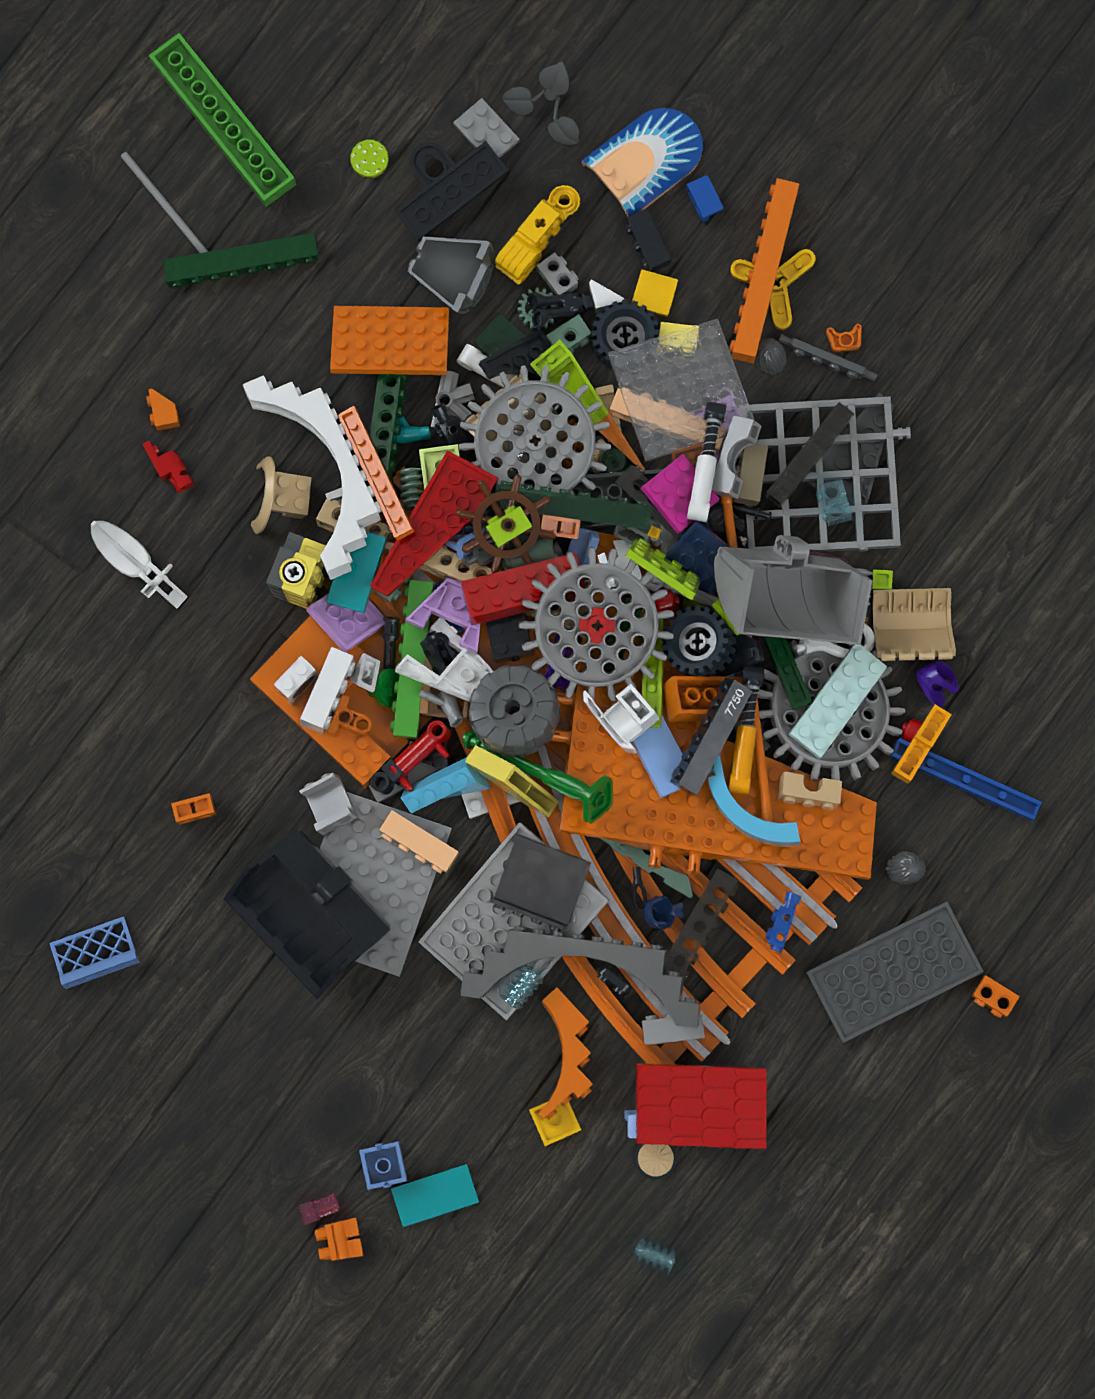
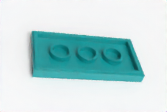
(353, 588)
(435, 1195)

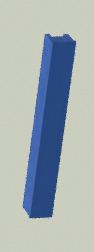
(973, 783)

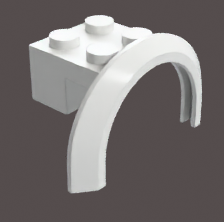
(625, 718)

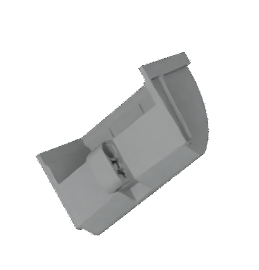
(792, 593)

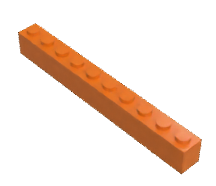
(765, 271)

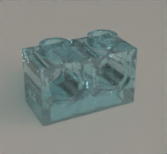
(839, 501)

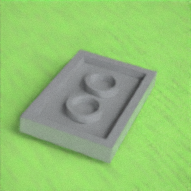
(483, 125)

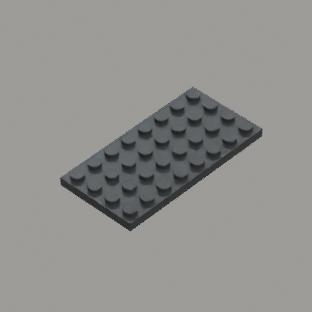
(894, 972)

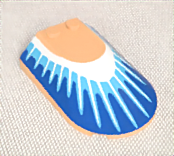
(647, 157)

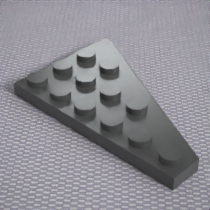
(839, 458)

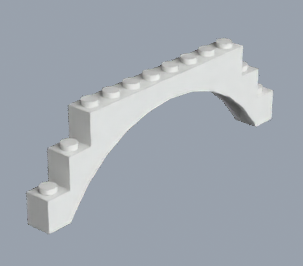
(357, 504)

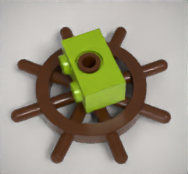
(506, 526)

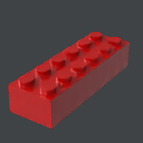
(503, 592)

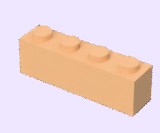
(419, 842)

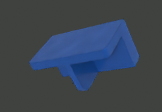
(704, 198)

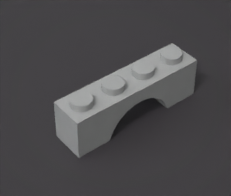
(741, 434)

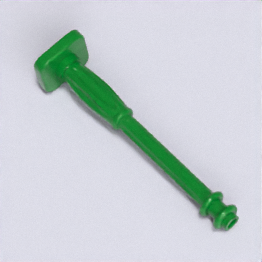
(596, 798)

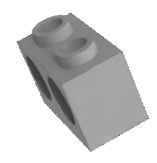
(553, 278)

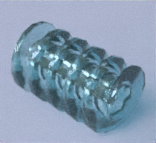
(522, 988)
(654, 1255)

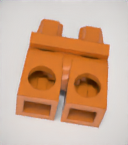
(339, 1244)

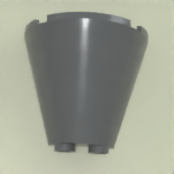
(454, 269)

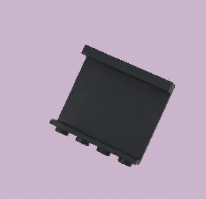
(541, 883)

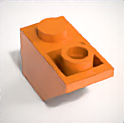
(164, 411)

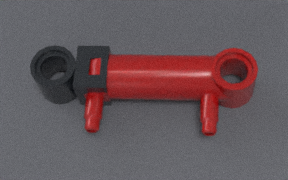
(397, 769)

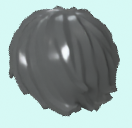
(770, 356)
(906, 868)

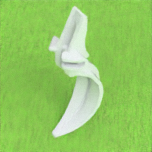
(132, 559)

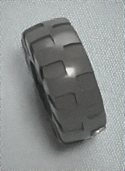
(511, 691)

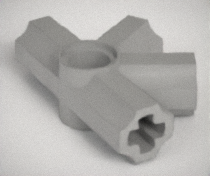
(457, 397)

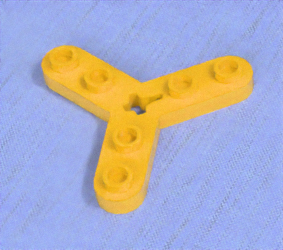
(779, 299)

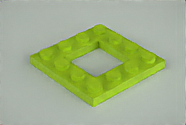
(662, 568)

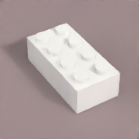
(327, 690)

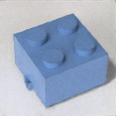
(383, 1165)

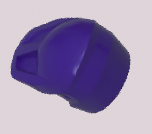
(932, 680)

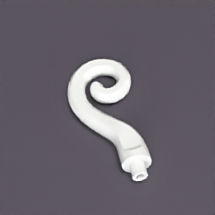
(809, 646)

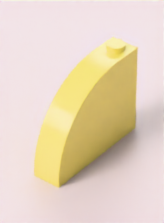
(512, 780)

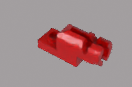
(169, 466)

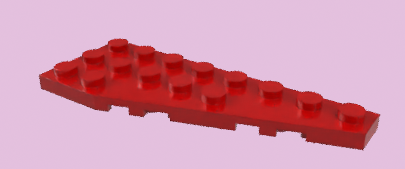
(434, 519)

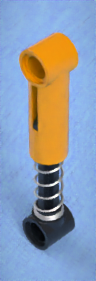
(746, 734)

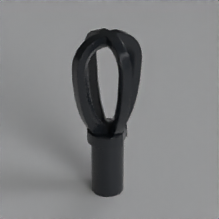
(638, 882)

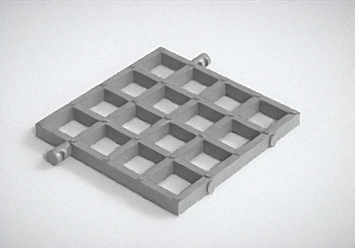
(818, 476)

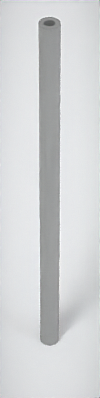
(163, 202)

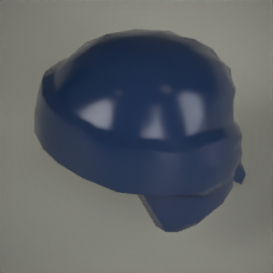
(660, 912)

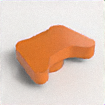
(845, 341)

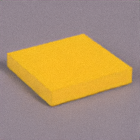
(655, 292)
(559, 1126)

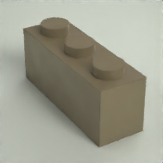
(751, 471)

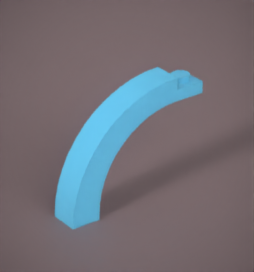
(763, 831)

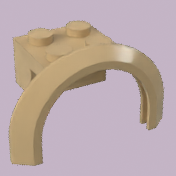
(282, 494)

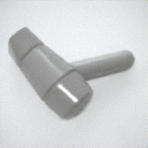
(448, 704)

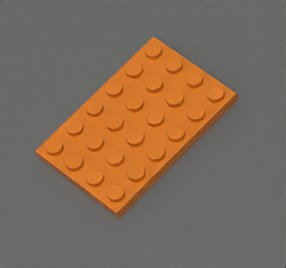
(389, 340)

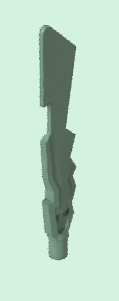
(672, 878)

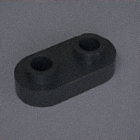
(619, 985)

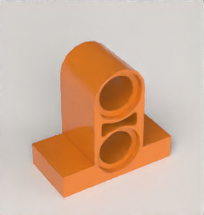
(351, 725)

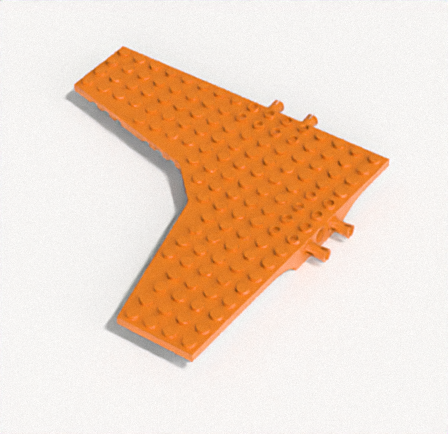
(691, 824)

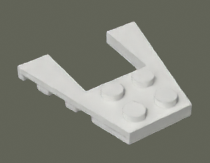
(459, 677)

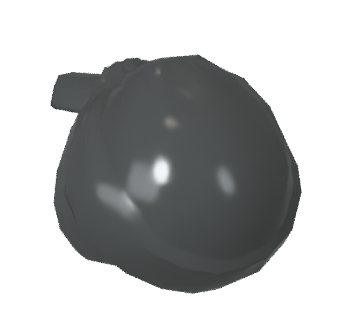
(716, 520)

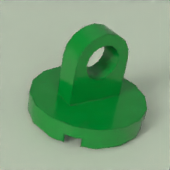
(385, 687)

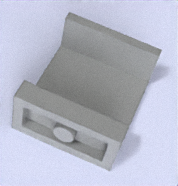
(329, 803)

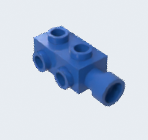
(780, 926)

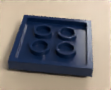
(697, 553)

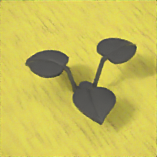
(556, 83)

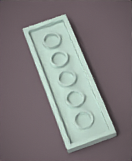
(837, 700)

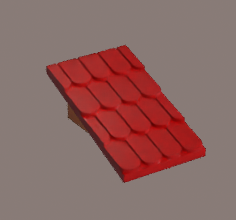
(701, 1106)

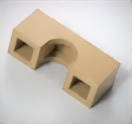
(793, 790)

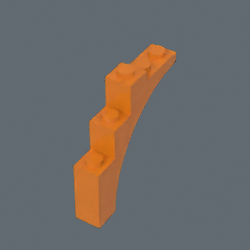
(574, 1054)

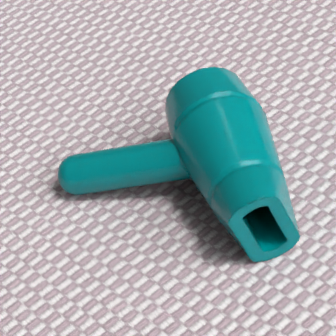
(411, 433)

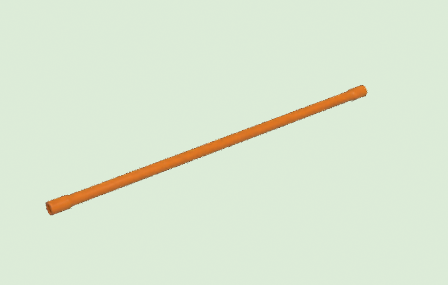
(767, 813)

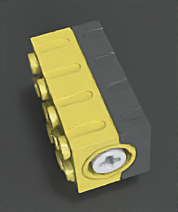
(297, 571)

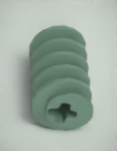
(410, 489)

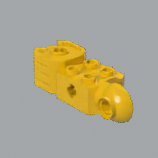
(525, 247)

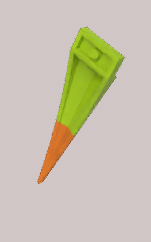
(561, 360)

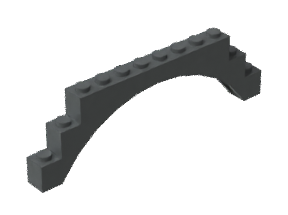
(642, 962)

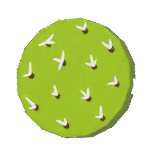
(369, 158)

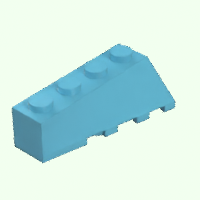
(446, 783)

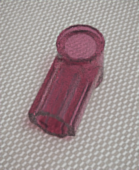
(316, 1209)

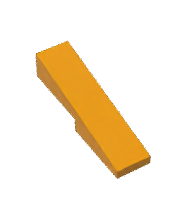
(921, 744)

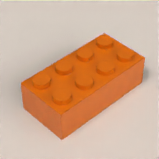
(689, 696)

